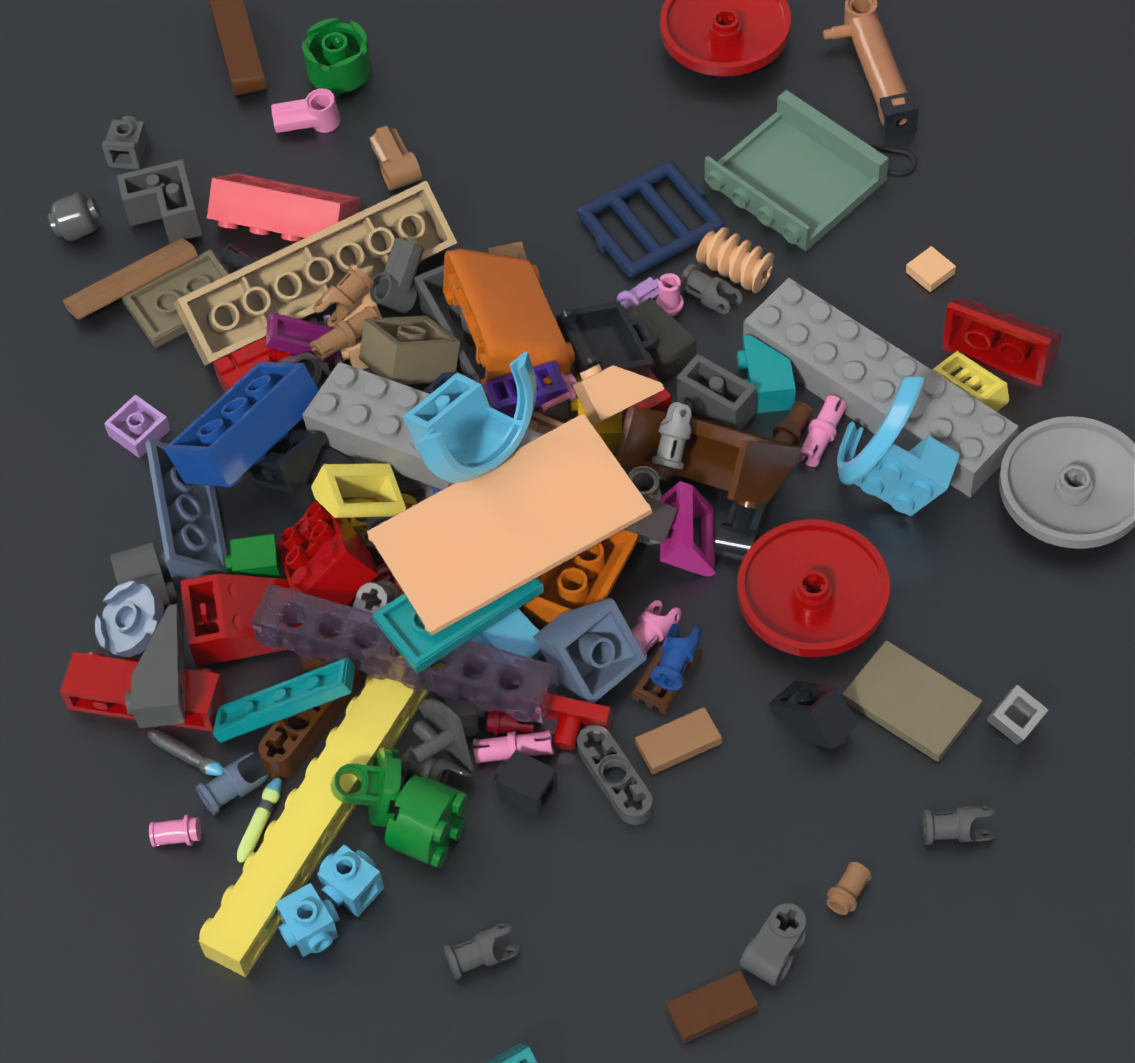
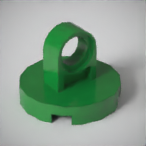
(377, 785)

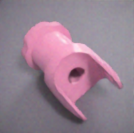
(652, 627)

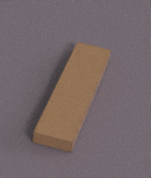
(130, 278)

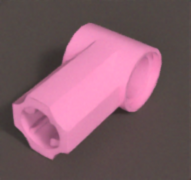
(316, 111)

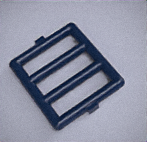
(643, 184)

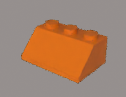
(581, 579)

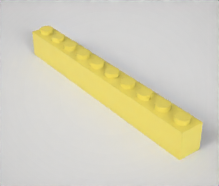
(306, 826)

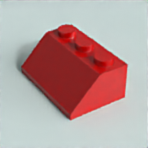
(1000, 341)

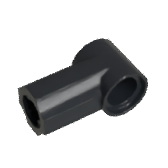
(739, 531)

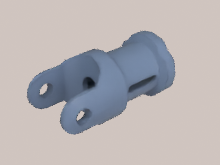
(227, 786)

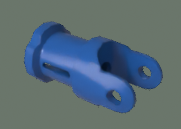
(676, 655)

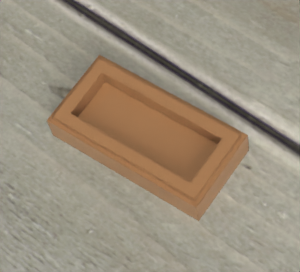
(678, 740)

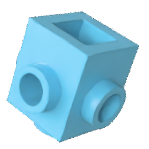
(350, 879)
(307, 920)

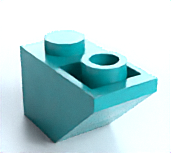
(769, 373)

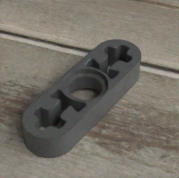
(615, 790)

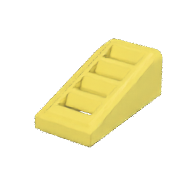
(993, 390)

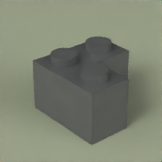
(161, 194)

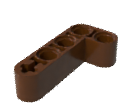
(238, 46)
(285, 748)

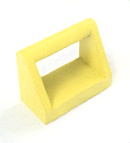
(358, 481)

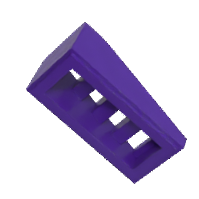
(505, 385)

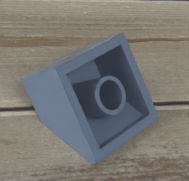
(590, 649)

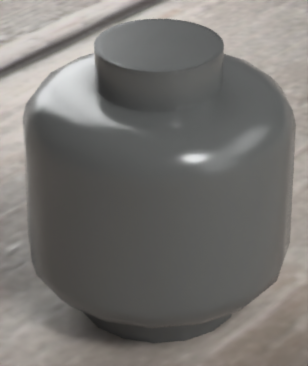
(74, 216)

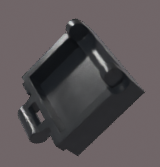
(608, 338)

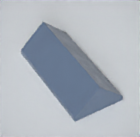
(187, 520)

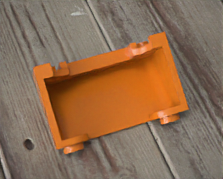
(504, 311)

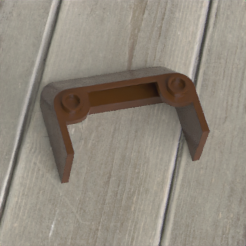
(715, 455)

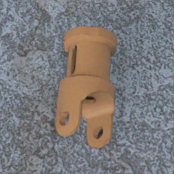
(344, 294)

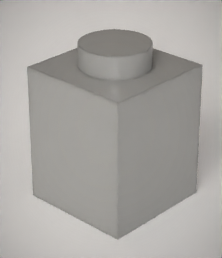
(1017, 714)

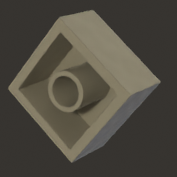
(408, 349)

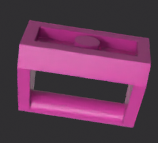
(679, 545)

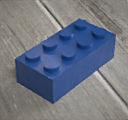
(243, 424)

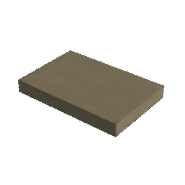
(153, 302)
(912, 700)

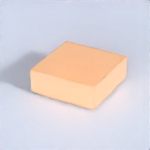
(930, 269)

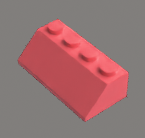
(276, 206)

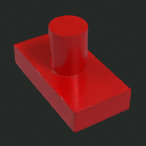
(575, 714)

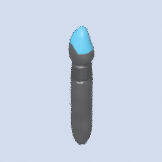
(206, 764)

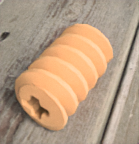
(735, 260)

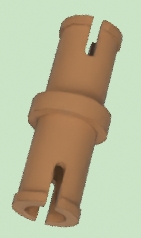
(342, 335)

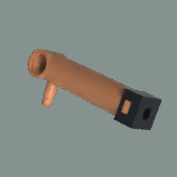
(895, 104)

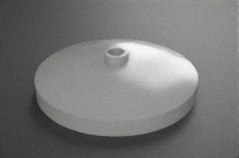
(1070, 482)

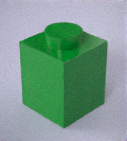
(254, 557)

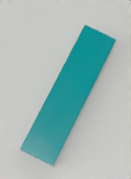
(284, 700)

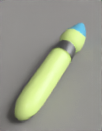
(259, 820)

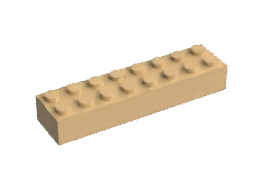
(292, 280)

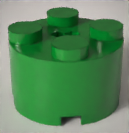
(337, 56)
(427, 820)

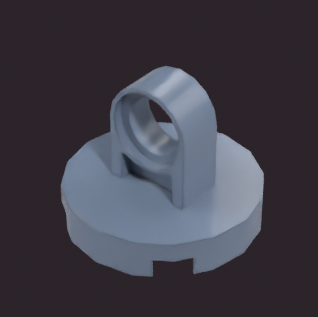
(129, 619)

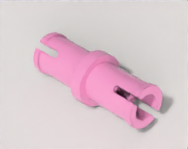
(822, 430)
(503, 747)

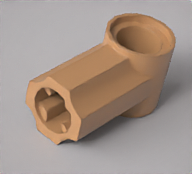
(396, 164)

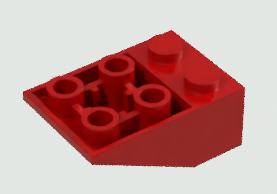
(325, 557)
(220, 616)

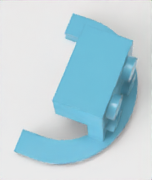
(462, 433)
(888, 471)

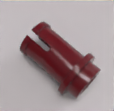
(503, 723)

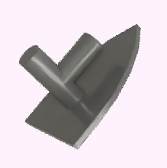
(441, 732)

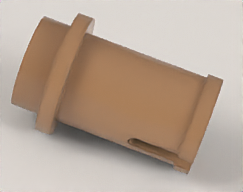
(844, 896)

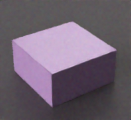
(136, 424)

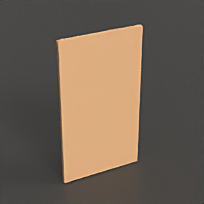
(508, 524)

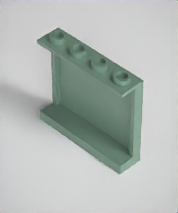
(798, 172)

